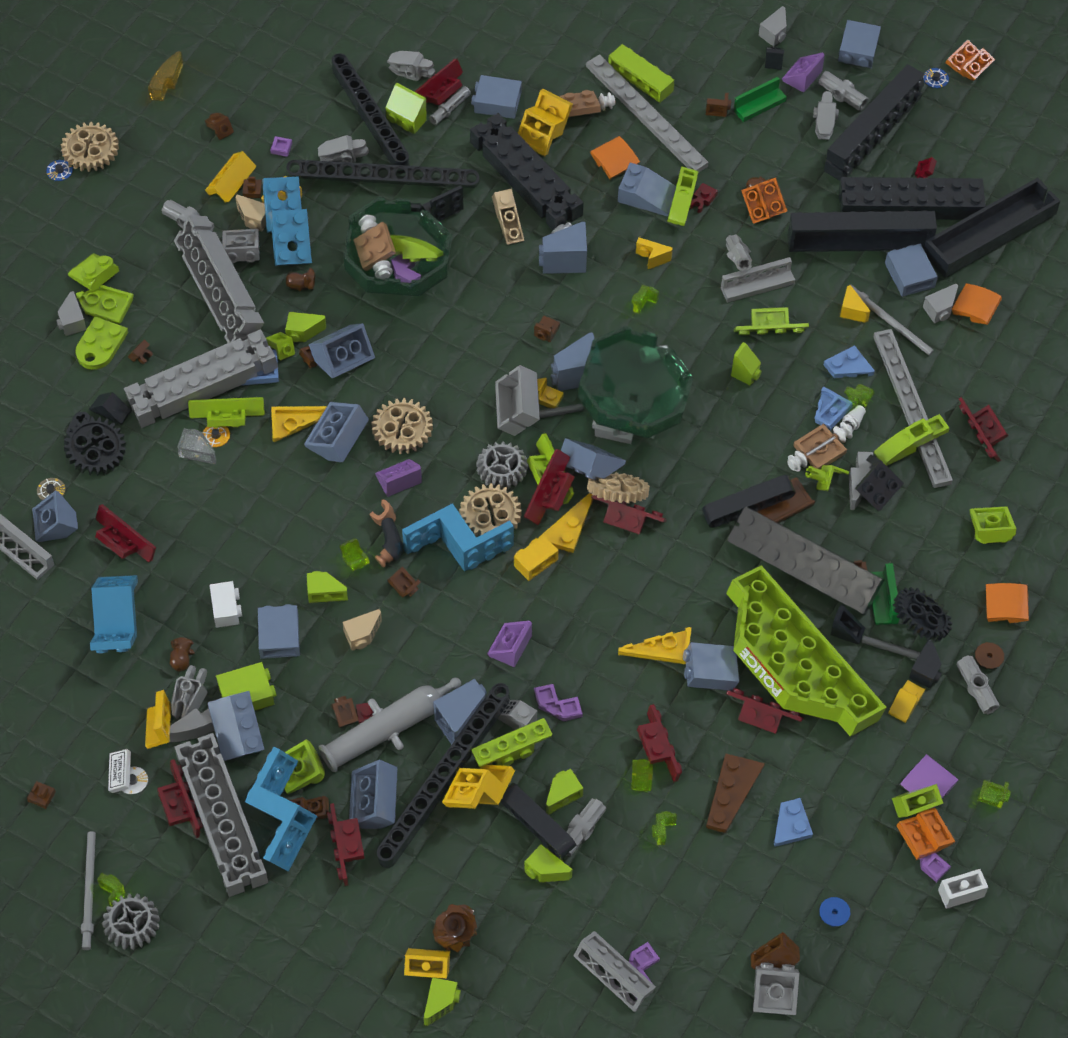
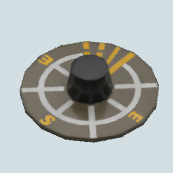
(48, 486)

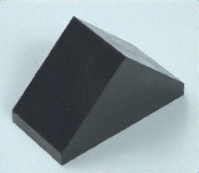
(774, 57)
(111, 407)
(847, 626)

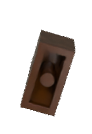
(777, 951)

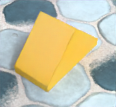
(854, 307)

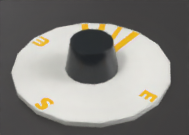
(138, 780)

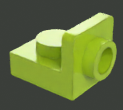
(282, 344)

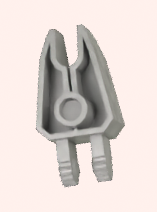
(410, 65)
(825, 116)
(342, 149)
(188, 692)

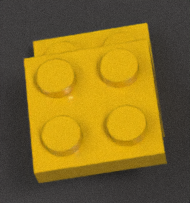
(544, 121)
(478, 786)

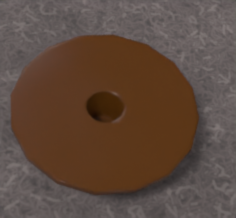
(989, 655)

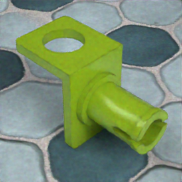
(824, 475)

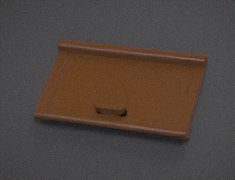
(790, 507)

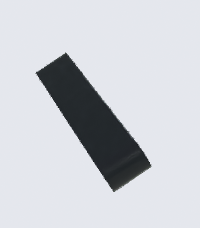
(755, 497)
(537, 821)

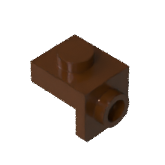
(220, 124)
(403, 582)

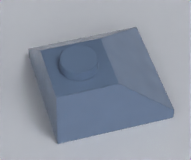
(54, 518)

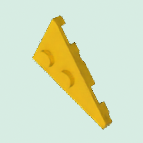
(293, 419)
(567, 530)
(661, 648)

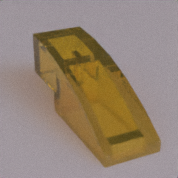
(165, 77)

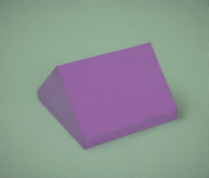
(804, 71)
(399, 477)
(511, 642)

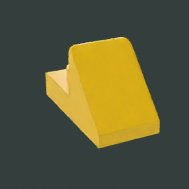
(657, 253)
(547, 395)
(906, 701)

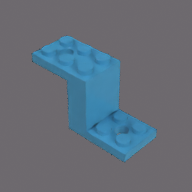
(458, 537)
(114, 613)
(266, 798)

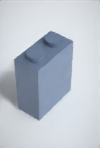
(859, 44)
(497, 96)
(911, 269)
(278, 631)
(711, 666)

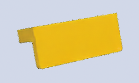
(231, 176)
(158, 721)

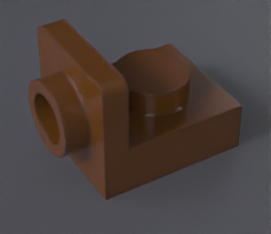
(718, 107)
(546, 328)
(344, 711)

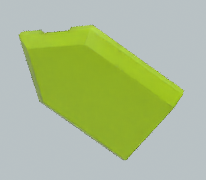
(106, 303)

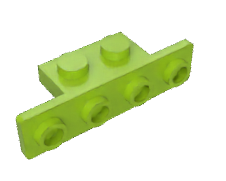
(770, 320)
(226, 411)
(540, 462)
(512, 745)

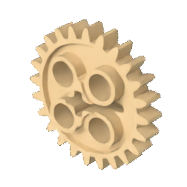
(90, 146)
(418, 430)
(619, 488)
(508, 508)

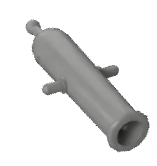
(384, 724)

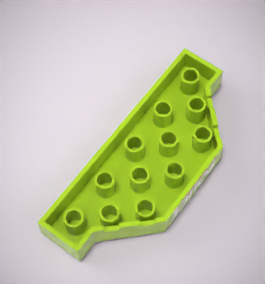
(795, 657)

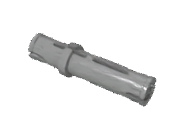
(444, 110)

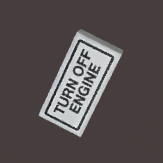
(119, 771)

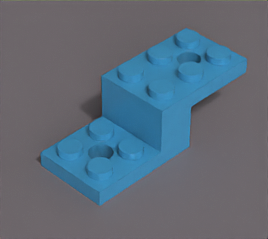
(286, 221)

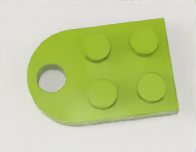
(101, 342)

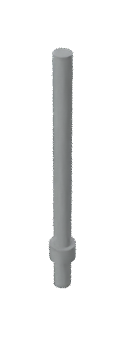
(894, 323)
(87, 927)

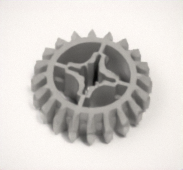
(500, 470)
(137, 937)

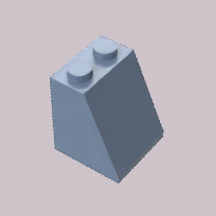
(564, 250)
(570, 363)
(457, 707)

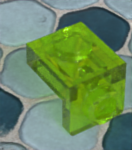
(645, 293)
(859, 395)
(353, 554)
(642, 775)
(994, 793)
(658, 830)
(111, 884)

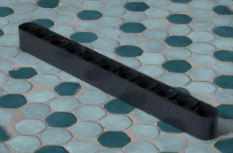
(374, 177)
(446, 764)

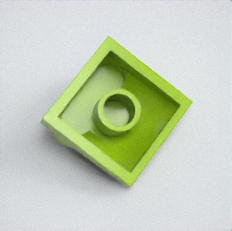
(94, 271)
(993, 524)
(308, 769)

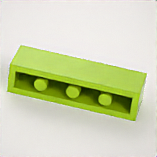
(641, 73)

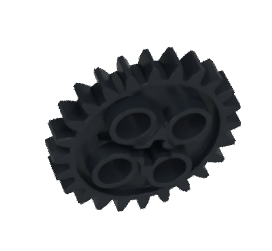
(84, 433)
(922, 614)

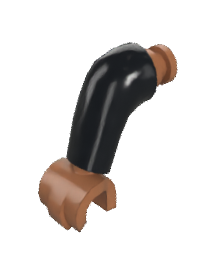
(393, 544)

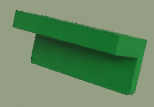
(759, 100)
(883, 603)

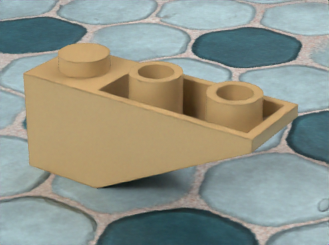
(508, 216)

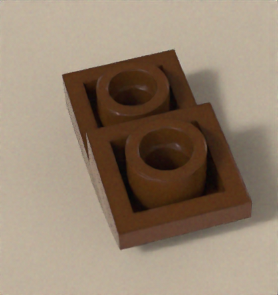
(317, 806)

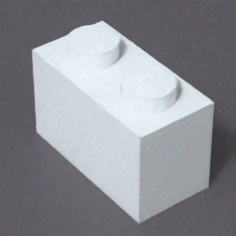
(224, 604)
(963, 888)

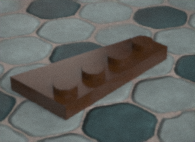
(733, 786)

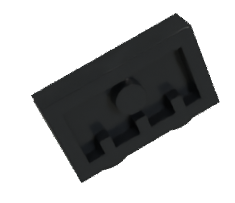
(445, 204)
(878, 484)

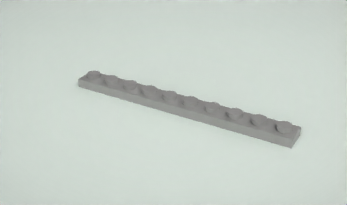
(647, 114)
(911, 405)

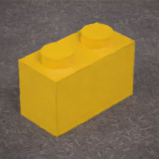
(535, 557)
(427, 963)

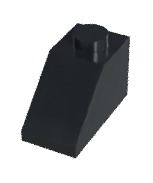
(927, 666)

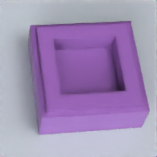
(281, 146)

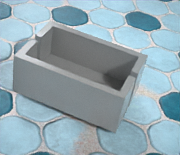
(517, 400)

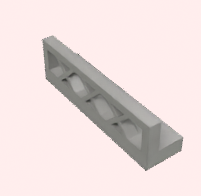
(757, 281)
(27, 545)
(615, 968)

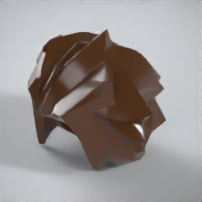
(455, 927)

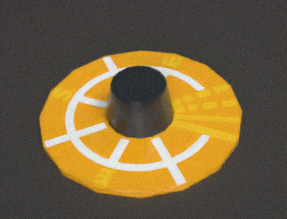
(217, 436)

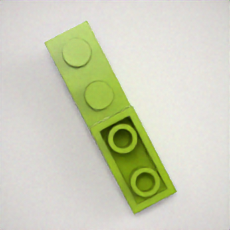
(682, 196)
(414, 248)
(910, 438)

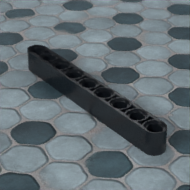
(369, 111)

